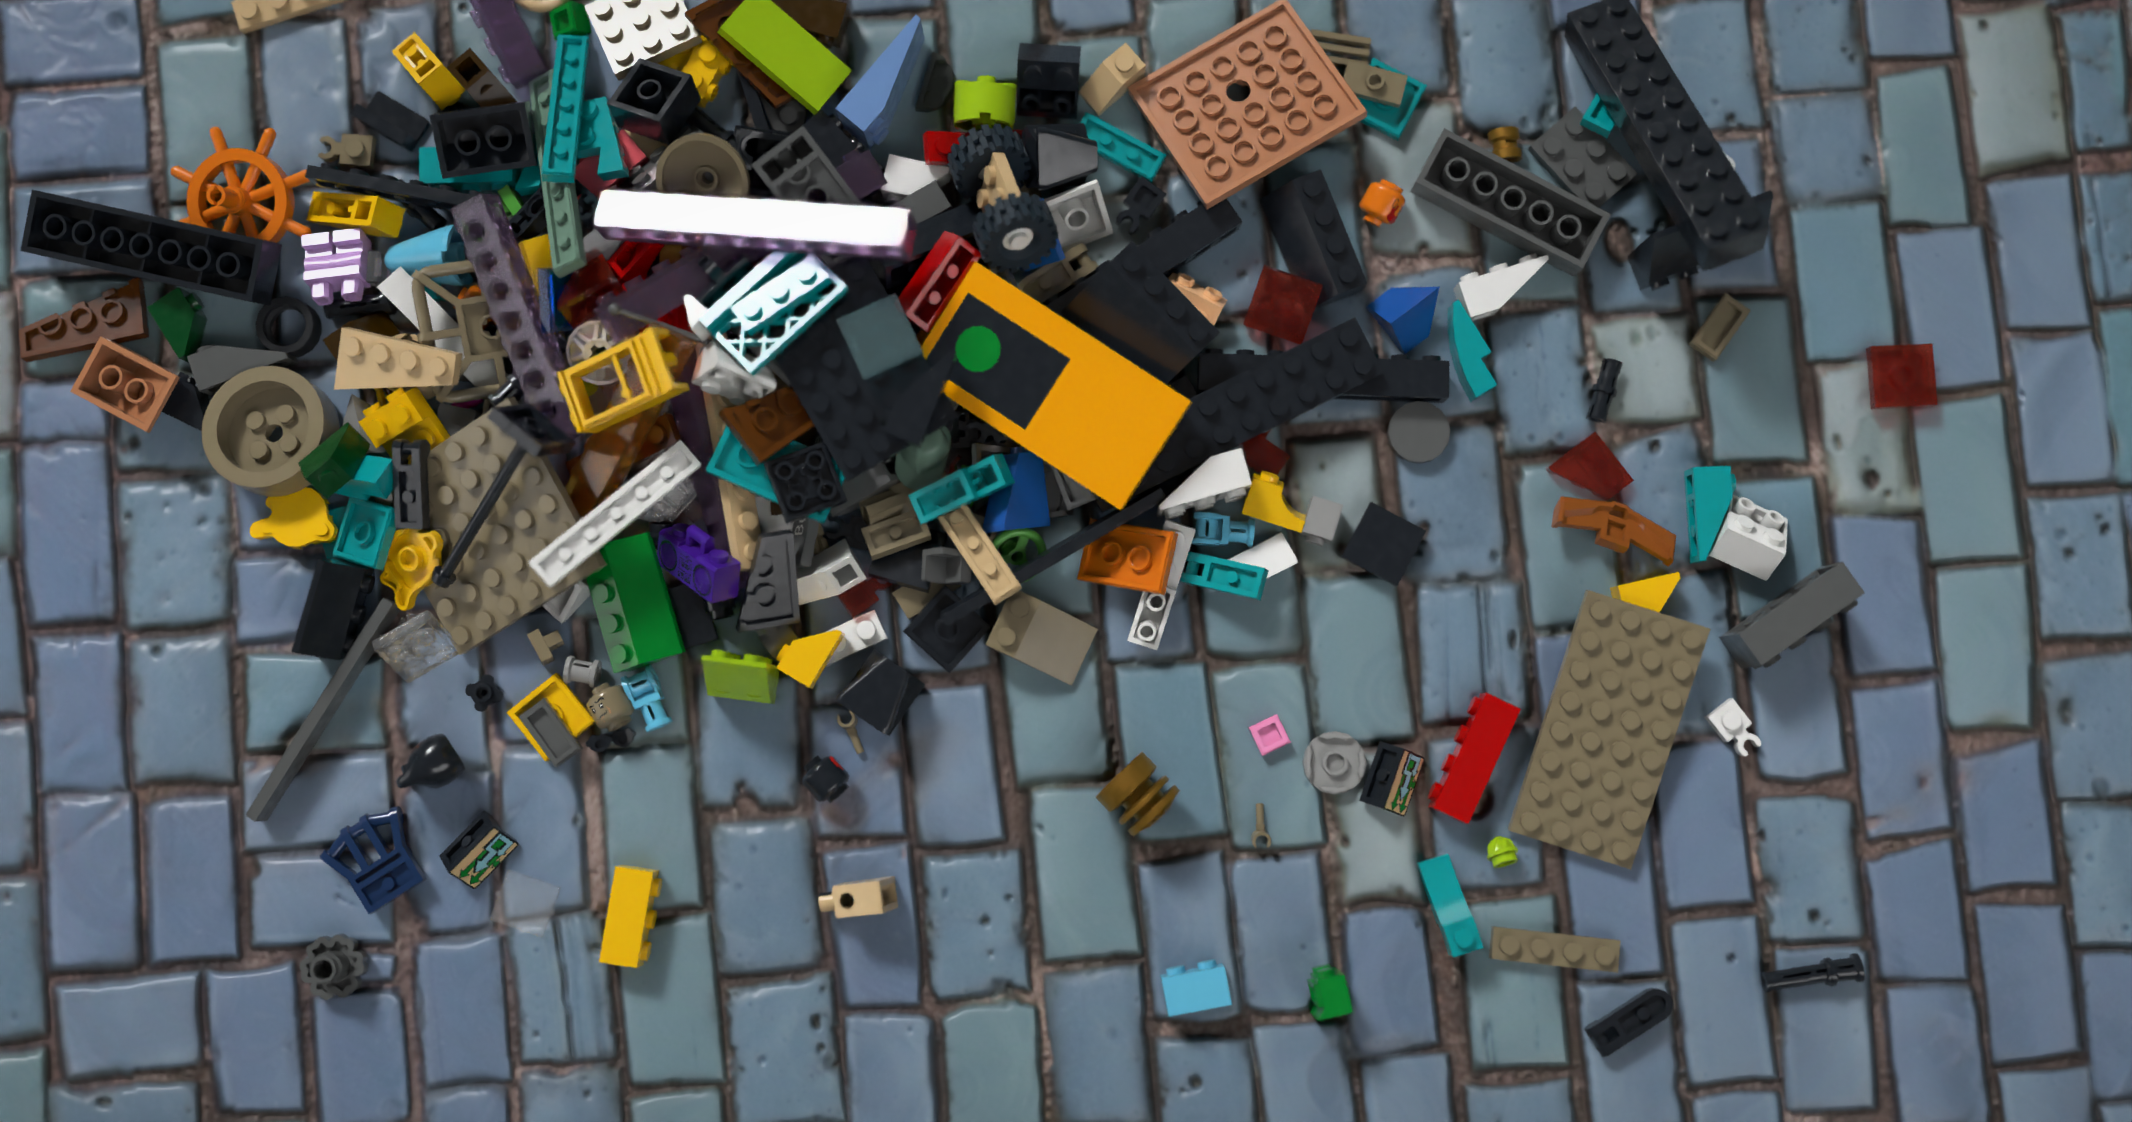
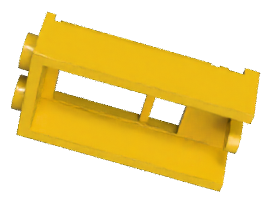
(652, 369)

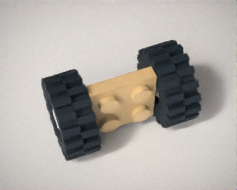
(1013, 225)

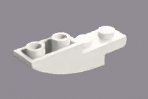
(1155, 608)

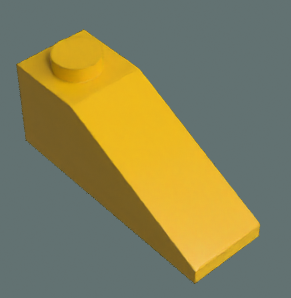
(428, 71)
(352, 211)

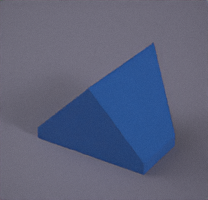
(1405, 314)

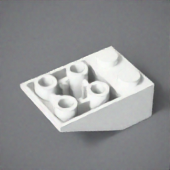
(1216, 479)

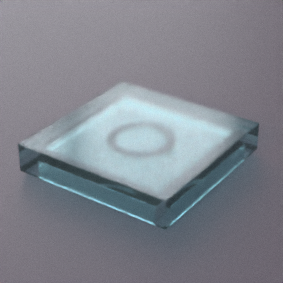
(879, 336)

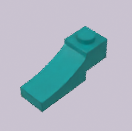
(961, 488)
(1449, 906)

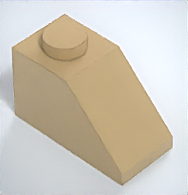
(1112, 79)

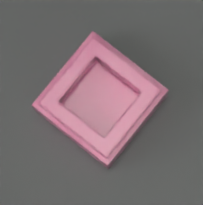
(1269, 735)

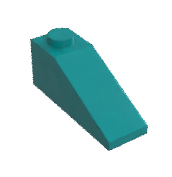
(1707, 501)

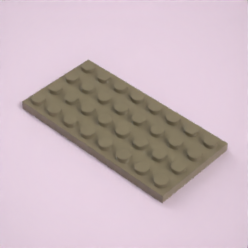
(1608, 729)

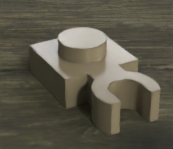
(352, 151)

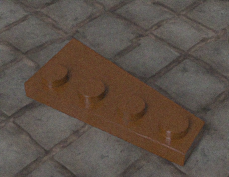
(707, 20)
(115, 315)

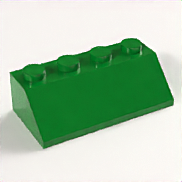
(634, 605)

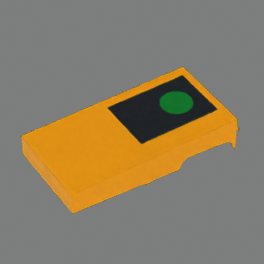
(1052, 386)

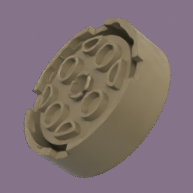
(246, 414)

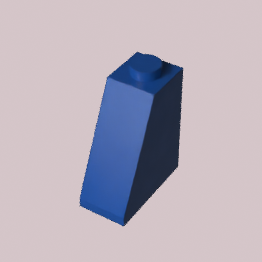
(1023, 502)

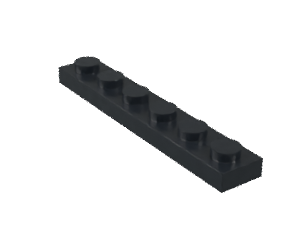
(387, 187)

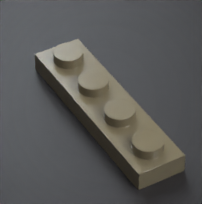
(1554, 949)

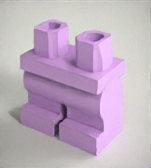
(336, 264)

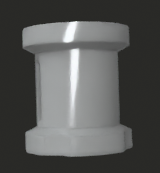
(582, 671)

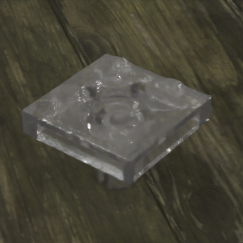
(412, 642)

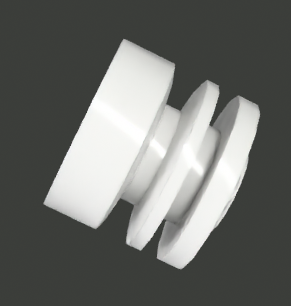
(583, 345)

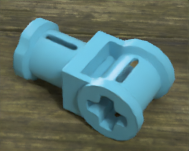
(1220, 530)
(647, 697)

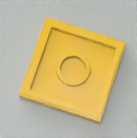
(565, 703)

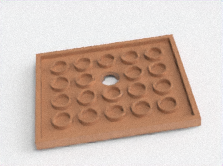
(1291, 105)

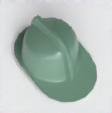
(924, 466)

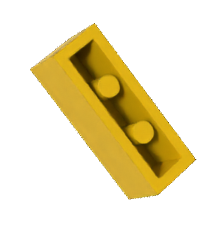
(630, 916)

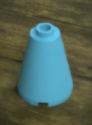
(428, 249)

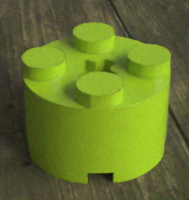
(983, 103)

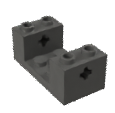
(798, 168)

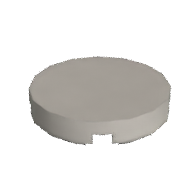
(1334, 762)

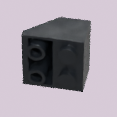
(1048, 80)

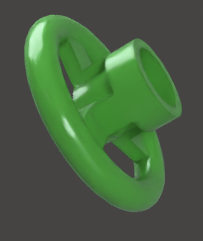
(1009, 543)

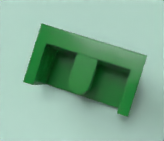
(1328, 992)

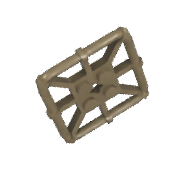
(471, 316)

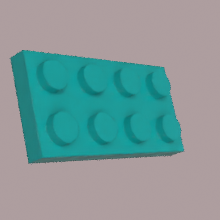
(737, 467)

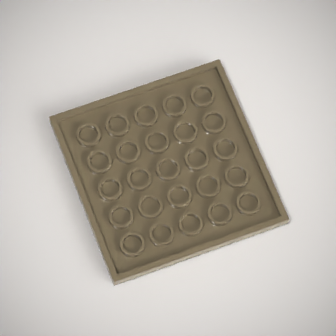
(494, 575)

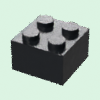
(654, 101)

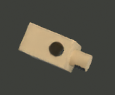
(869, 896)

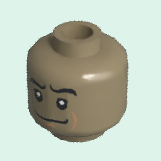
(610, 707)

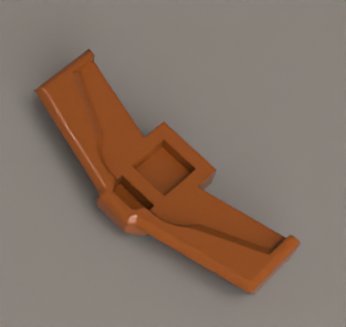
(1615, 526)

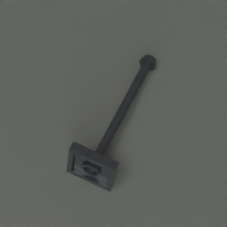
(533, 434)

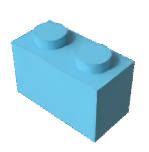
(1195, 988)

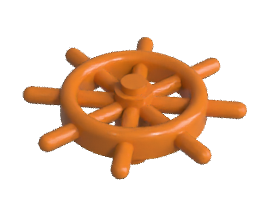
(241, 199)

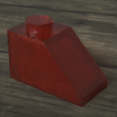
(585, 288)

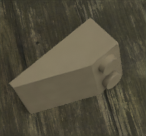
(1041, 636)

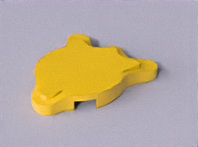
(297, 520)
(411, 563)

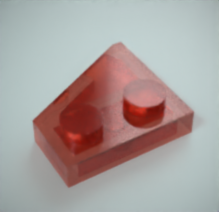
(1592, 467)

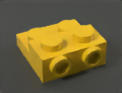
(704, 65)
(403, 418)

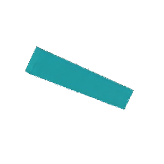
(565, 109)

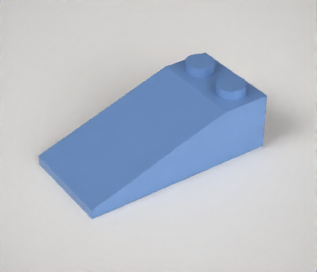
(875, 97)

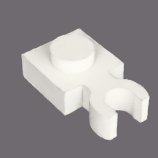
(1731, 723)

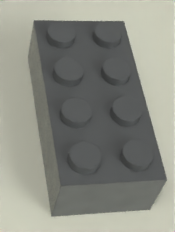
(1793, 615)

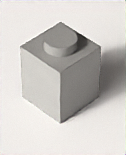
(1321, 521)

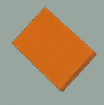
(1130, 559)

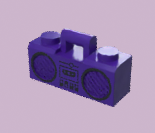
(695, 561)

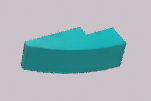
(1467, 353)
(372, 478)

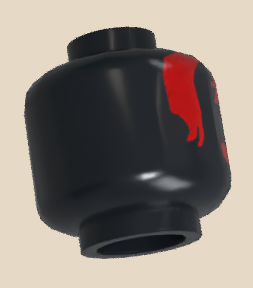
(825, 778)

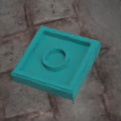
(1391, 119)
(366, 533)

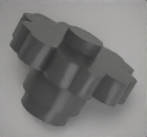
(334, 966)

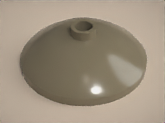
(691, 156)

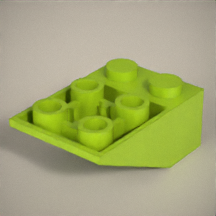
(739, 679)

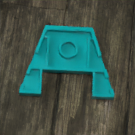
(596, 138)

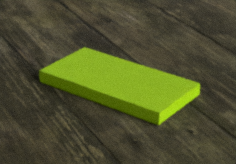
(785, 52)

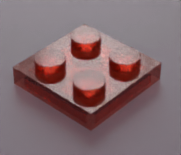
(1283, 304)
(1901, 376)

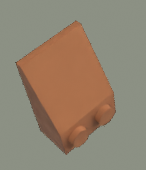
(125, 384)

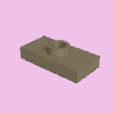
(1375, 83)

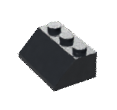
(484, 139)
(333, 608)

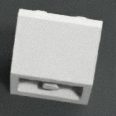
(723, 375)
(1751, 538)

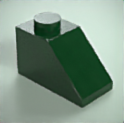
(180, 321)
(335, 460)

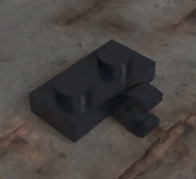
(723, 280)

